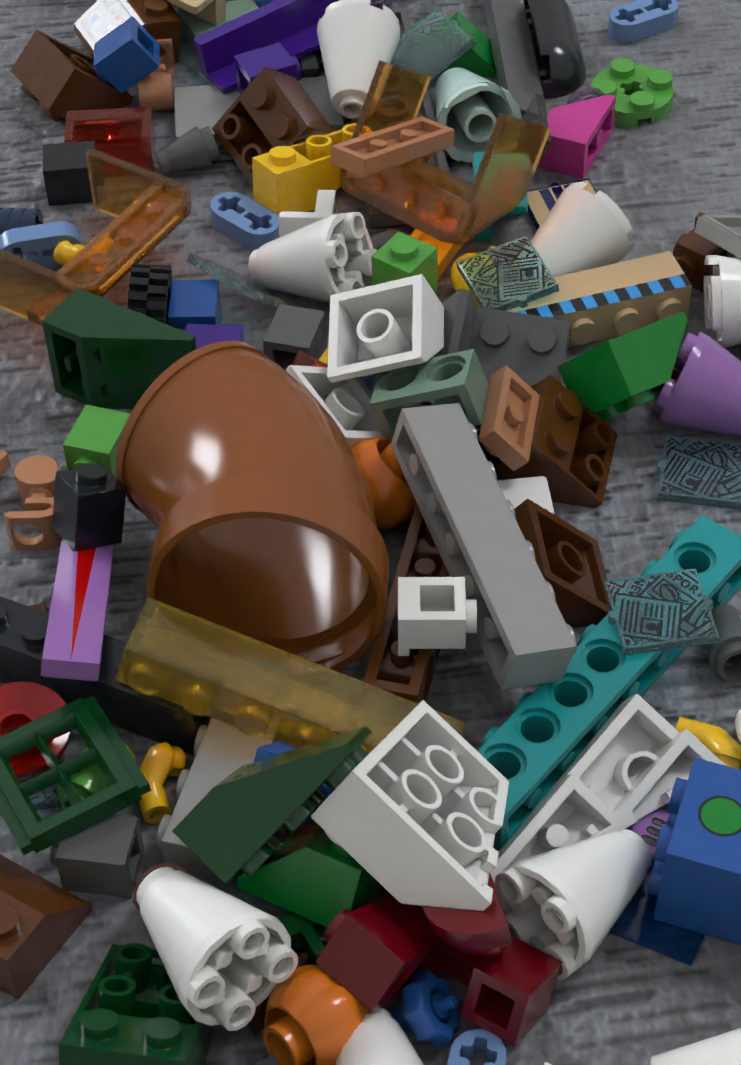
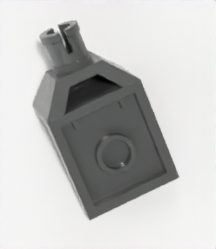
(523, 342)

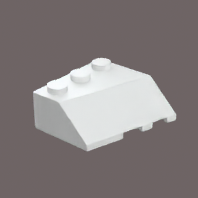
(421, 814)

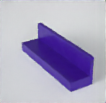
(281, 21)

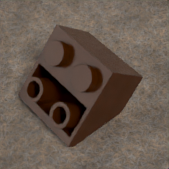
(268, 115)
(567, 448)

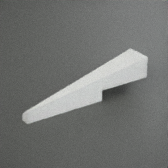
(610, 784)

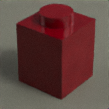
(371, 954)

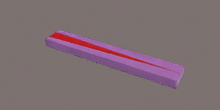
(77, 614)

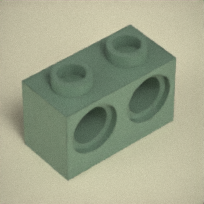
(436, 382)

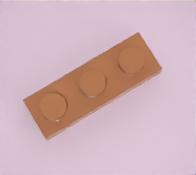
(391, 147)

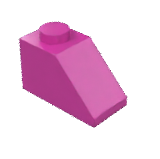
(578, 135)

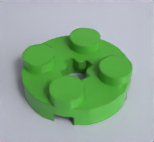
(638, 90)

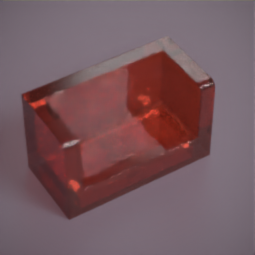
(116, 132)

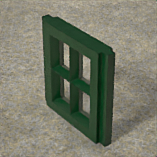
(104, 748)

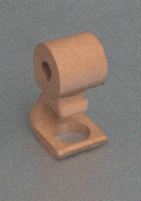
(157, 88)
(36, 492)

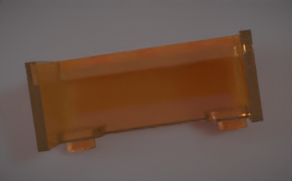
(429, 195)
(145, 214)

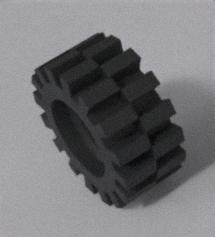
(150, 290)

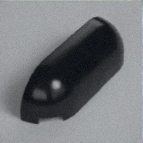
(556, 47)

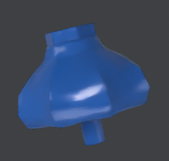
(428, 1009)

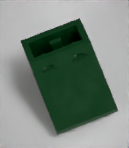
(108, 351)
(243, 813)
(133, 1016)

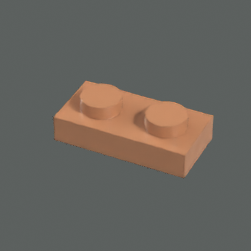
(509, 418)

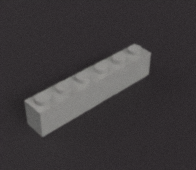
(483, 543)

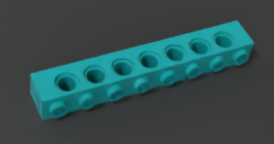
(564, 715)

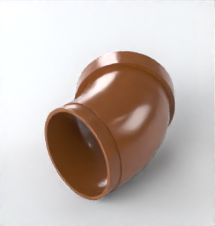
(255, 506)

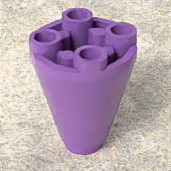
(706, 389)

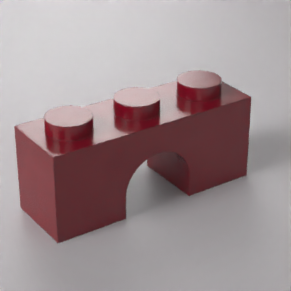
(504, 990)

